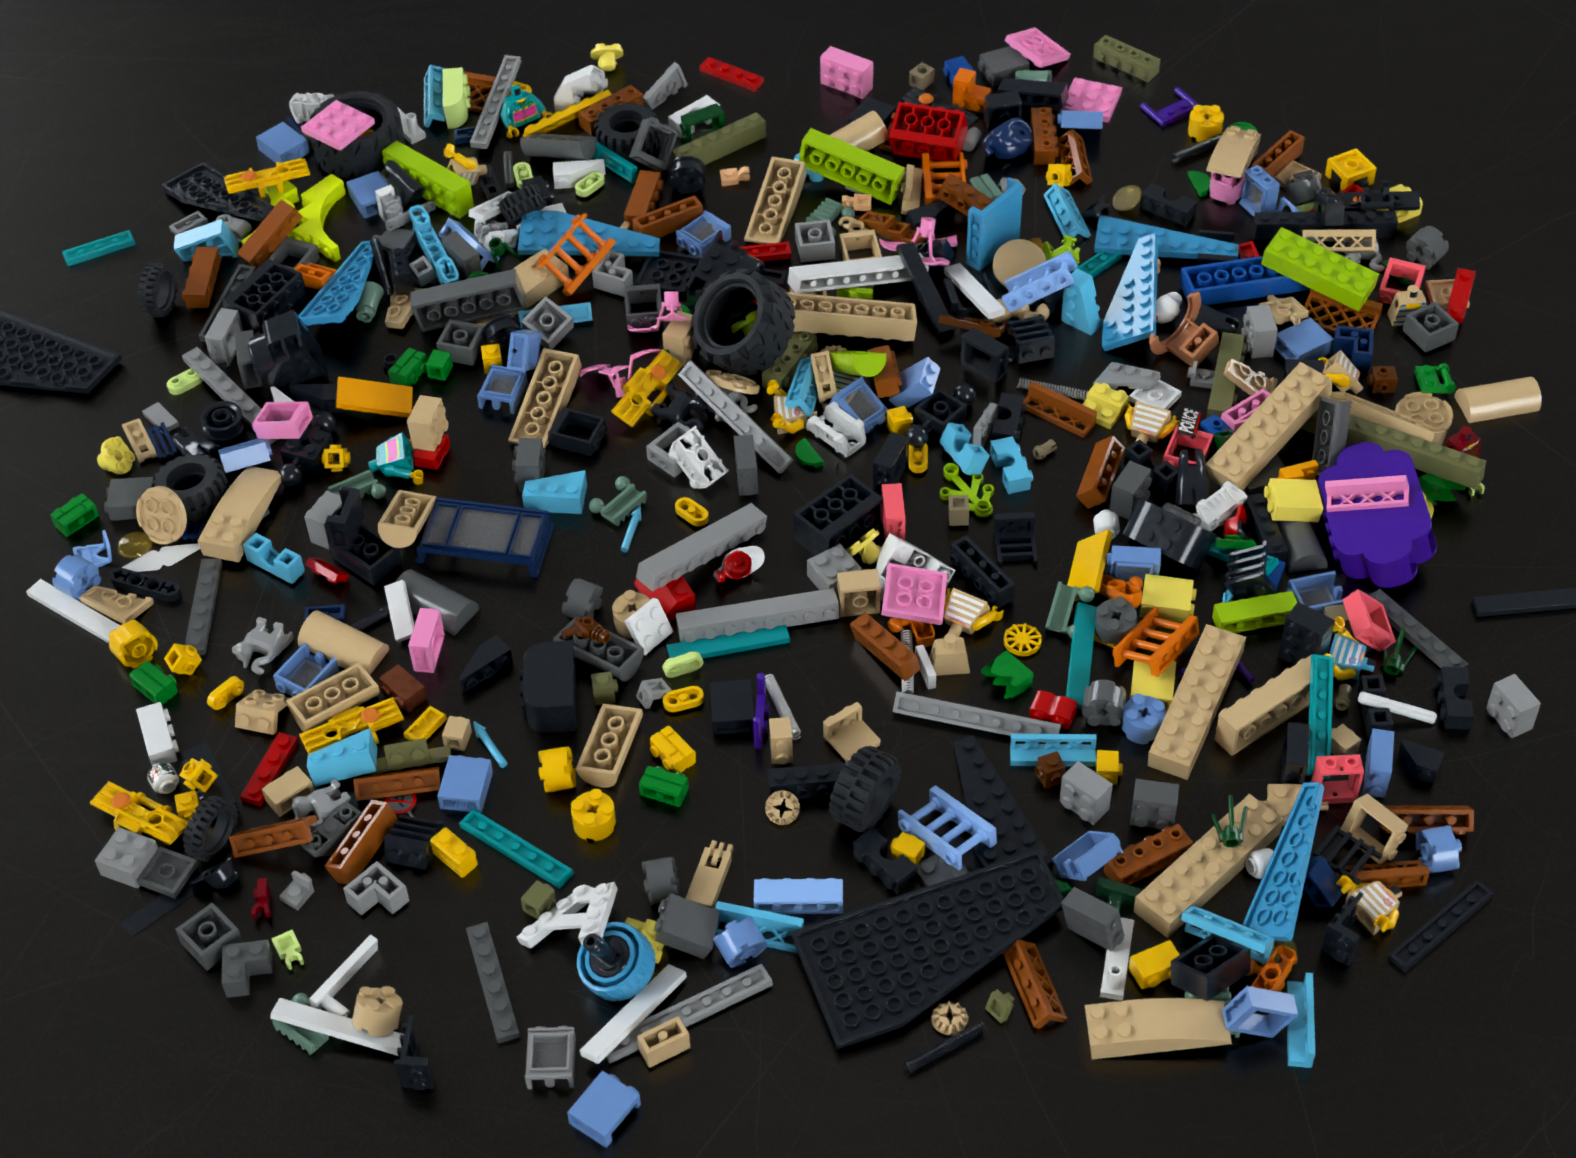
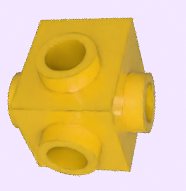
(1059, 174)
(328, 458)
(182, 659)
(198, 775)

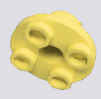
(607, 55)
(115, 456)
(867, 548)

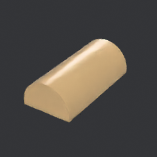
(864, 132)
(1499, 399)
(405, 518)
(341, 642)
(332, 697)
(608, 745)

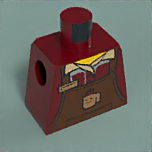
(1465, 442)

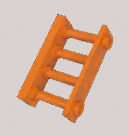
(929, 176)
(580, 270)
(1164, 653)

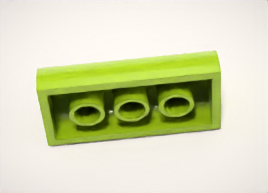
(857, 362)

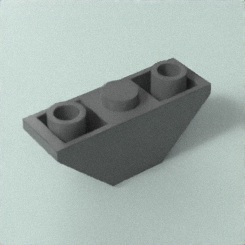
(332, 831)

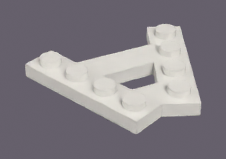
(565, 916)

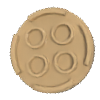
(1016, 258)
(733, 382)
(1426, 409)
(161, 515)

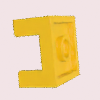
(1350, 167)

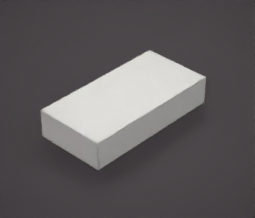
(926, 667)

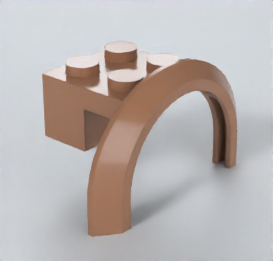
(1189, 340)

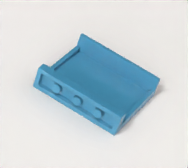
(994, 226)

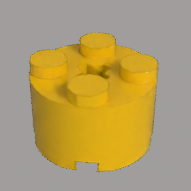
(1205, 122)
(132, 644)
(557, 769)
(593, 815)

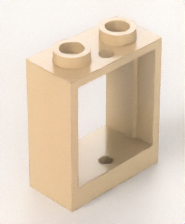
(866, 239)
(1369, 805)

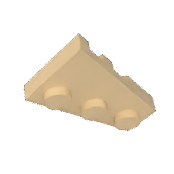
(399, 310)
(1247, 379)
(115, 605)

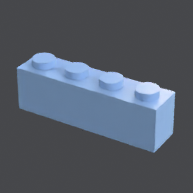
(799, 896)

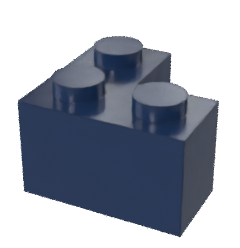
(1355, 343)
(1321, 883)

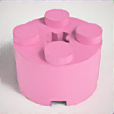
(1226, 187)

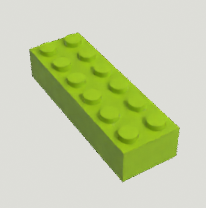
(851, 166)
(441, 184)
(1320, 269)

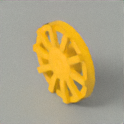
(1022, 639)

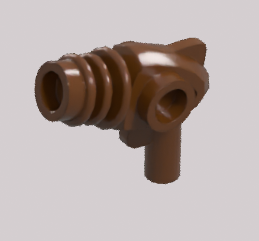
(588, 629)

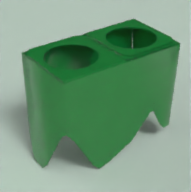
(1438, 488)
(1009, 673)

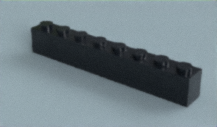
(1267, 224)

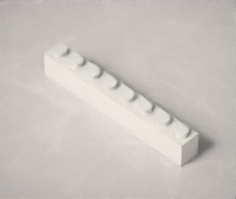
(848, 274)

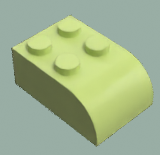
(455, 97)

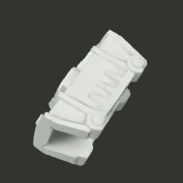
(304, 104)
(843, 429)
(691, 464)
(1220, 506)

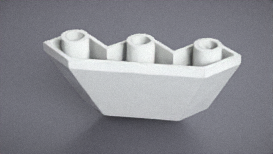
(573, 87)
(903, 553)

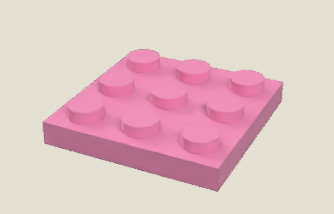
(1037, 47)
(1092, 96)
(338, 125)
(914, 594)

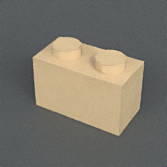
(781, 740)
(282, 790)
(663, 1041)

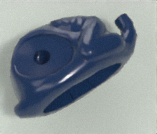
(1008, 139)

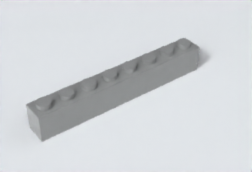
(701, 547)
(758, 614)

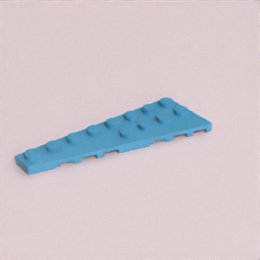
(1122, 236)
(1281, 888)

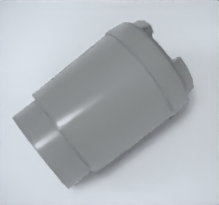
(972, 138)

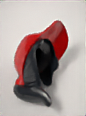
(1237, 524)

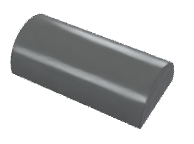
(559, 146)
(1331, 431)
(1302, 545)
(427, 593)
(616, 655)

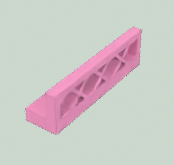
(1367, 489)

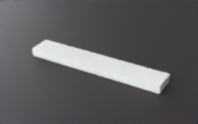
(974, 291)
(72, 609)
(633, 1014)
(332, 1025)

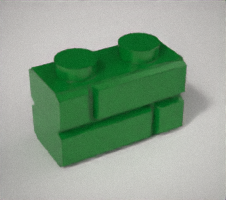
(408, 368)
(74, 515)
(153, 682)
(664, 785)

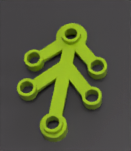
(981, 507)

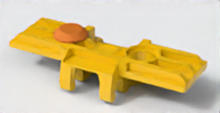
(267, 177)
(641, 385)
(350, 721)
(131, 815)

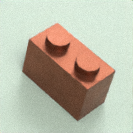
(403, 688)

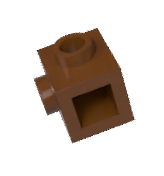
(1382, 379)
(1050, 769)

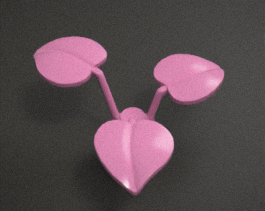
(927, 229)
(671, 302)
(619, 382)

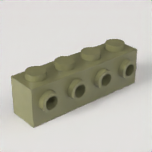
(1126, 58)
(784, 368)

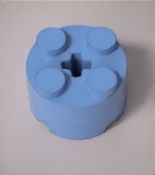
(75, 576)
(1142, 718)
(1438, 849)
(740, 942)

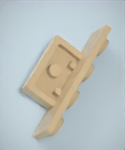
(911, 188)

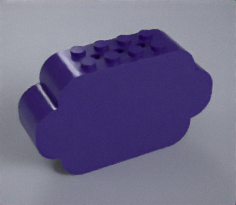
(1382, 540)

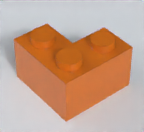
(968, 94)

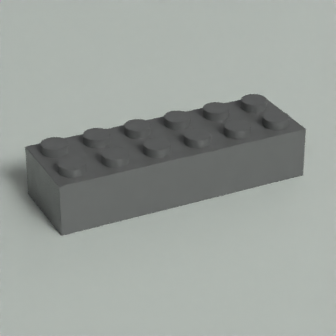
(468, 300)

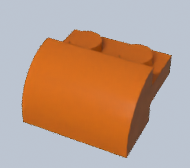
(315, 275)

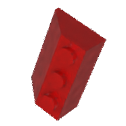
(673, 597)

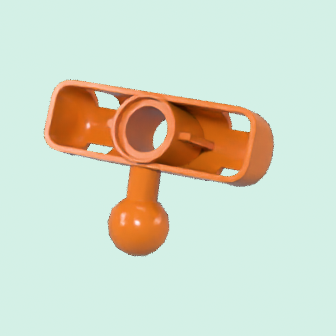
(1121, 588)
(920, 630)
(1274, 969)

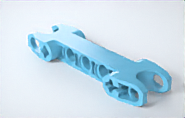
(432, 247)

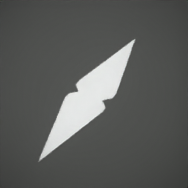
(166, 556)

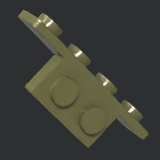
(410, 754)

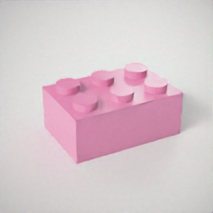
(846, 72)

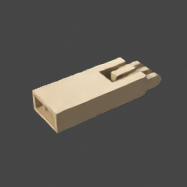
(708, 880)

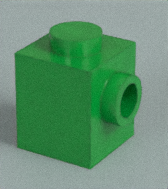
(439, 365)

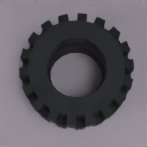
(521, 203)

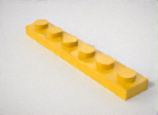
(561, 118)

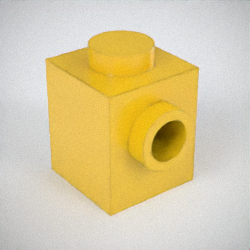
(491, 355)
(899, 420)
(1108, 765)
(186, 804)
(909, 846)

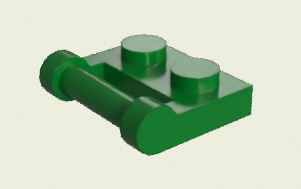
(1428, 379)

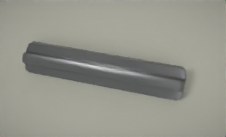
(508, 169)

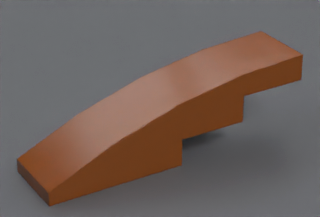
(889, 228)

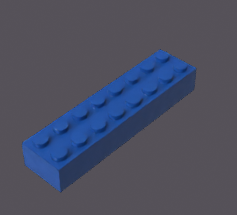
(1235, 281)

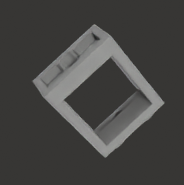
(222, 336)
(656, 448)

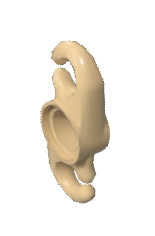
(852, 224)

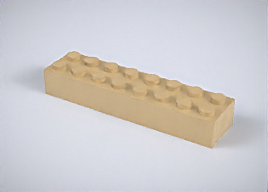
(854, 317)
(1269, 427)
(1196, 702)
(1205, 868)

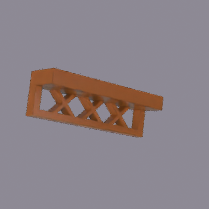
(1077, 154)
(1062, 407)
(397, 783)
(272, 836)
(1393, 873)
(1031, 984)

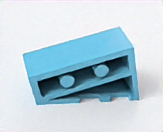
(209, 235)
(1079, 304)
(556, 493)
(344, 759)

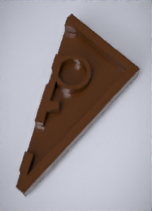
(983, 325)

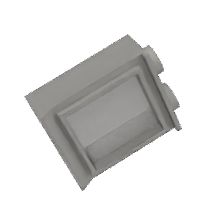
(550, 1055)

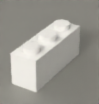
(158, 733)

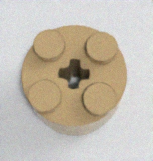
(626, 606)
(377, 1010)

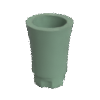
(1034, 75)
(369, 301)

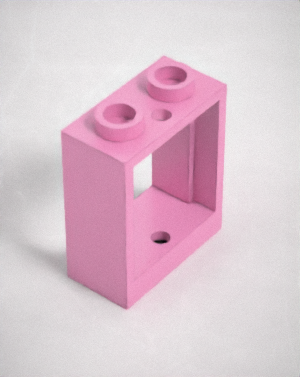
(296, 412)
(426, 640)

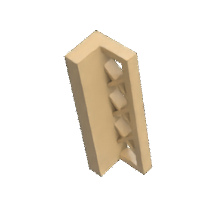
(1342, 235)

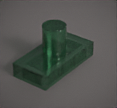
(1116, 892)

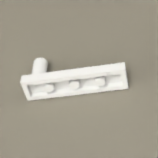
(411, 130)
(486, 210)
(1116, 965)
(323, 996)

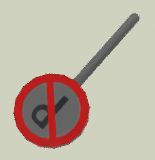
(402, 804)

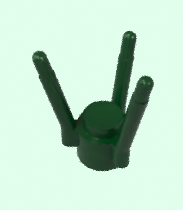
(498, 249)
(1393, 663)
(1231, 835)

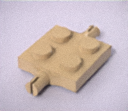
(1286, 310)
(1282, 799)

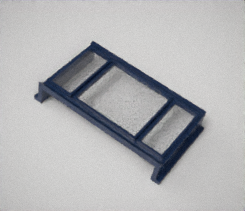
(487, 533)

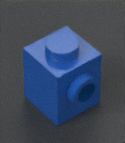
(1213, 425)

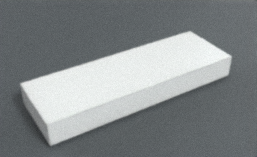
(400, 610)

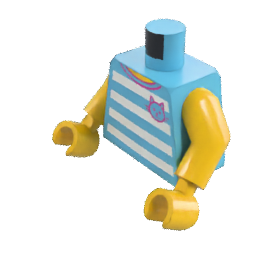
(1348, 654)

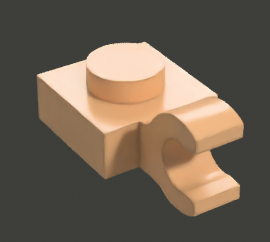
(732, 176)
(860, 202)

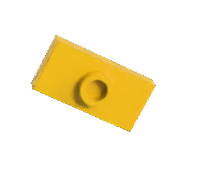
(426, 724)

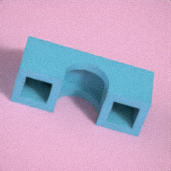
(1008, 453)
(968, 456)
(284, 565)

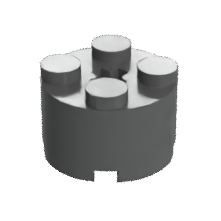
(1302, 187)
(1427, 246)
(582, 599)
(1114, 620)
(1103, 703)
(660, 879)

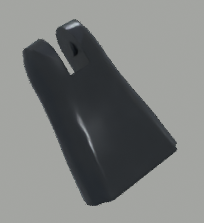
(403, 184)
(1216, 320)
(195, 443)
(1192, 479)

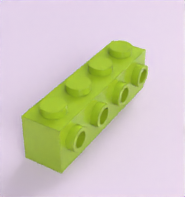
(1253, 612)

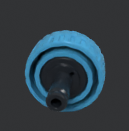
(617, 963)

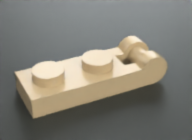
(823, 374)
(139, 440)

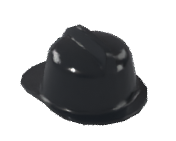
(220, 875)

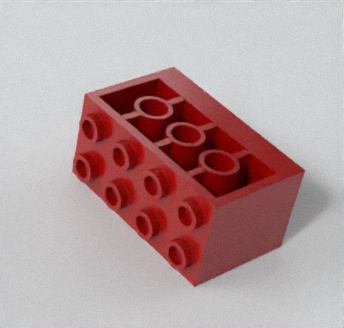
(928, 130)

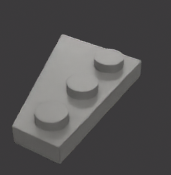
(664, 86)
(1125, 375)
(984, 425)

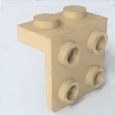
(260, 711)
(849, 732)

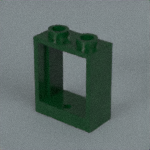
(710, 112)

